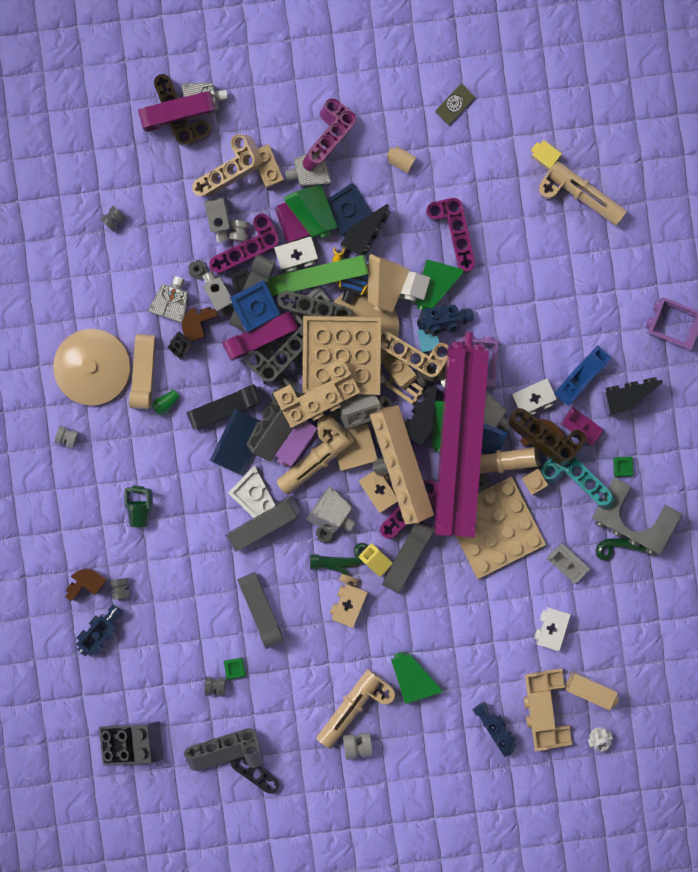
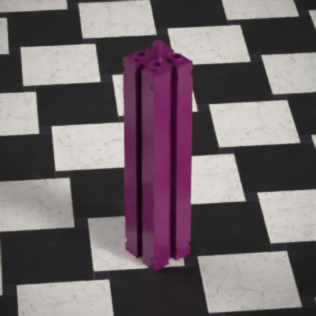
(461, 438)

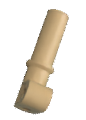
(563, 176)
(319, 456)
(510, 460)
(364, 687)

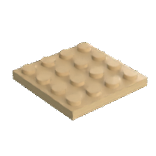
(346, 337)
(501, 530)

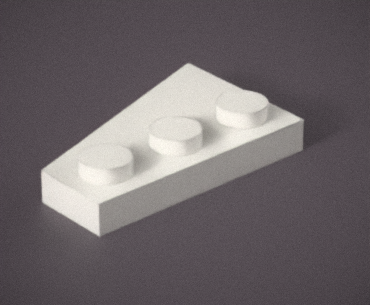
(252, 493)

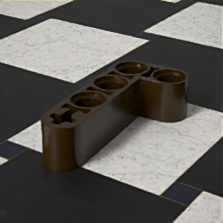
(184, 126)
(545, 433)

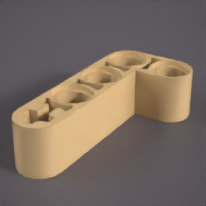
(226, 170)
(409, 351)
(143, 368)

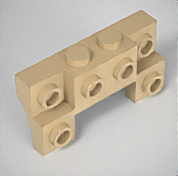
(320, 399)
(540, 709)

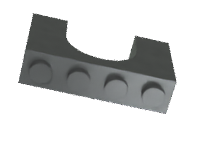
(654, 538)

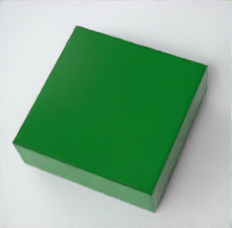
(623, 466)
(234, 668)

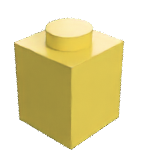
(545, 154)
(375, 560)

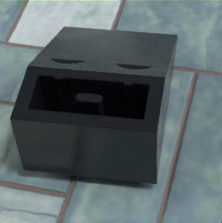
(360, 234)
(624, 399)
(422, 421)
(131, 743)

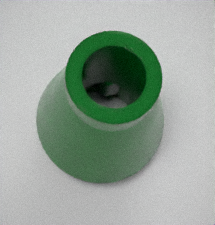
(165, 402)

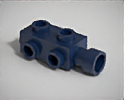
(443, 318)
(96, 633)
(498, 733)

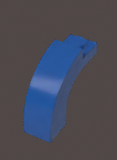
(582, 375)

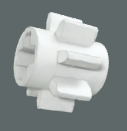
(600, 739)

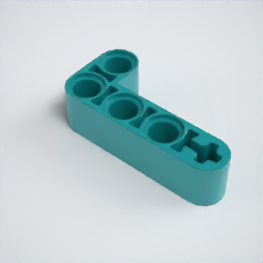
(582, 480)

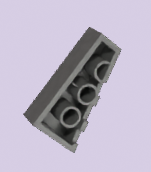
(274, 427)

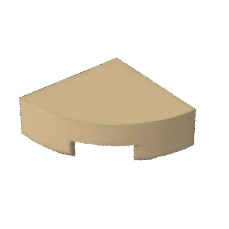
(349, 580)

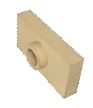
(399, 370)

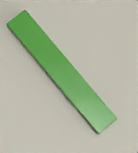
(318, 275)

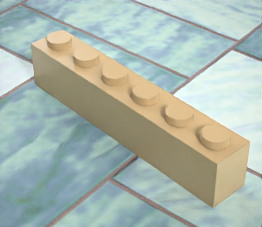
(401, 464)

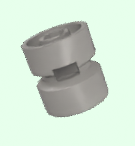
(357, 746)

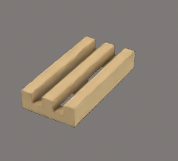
(417, 396)

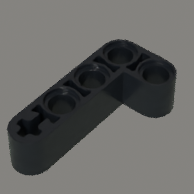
(224, 407)

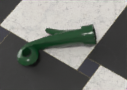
(617, 542)
(337, 563)

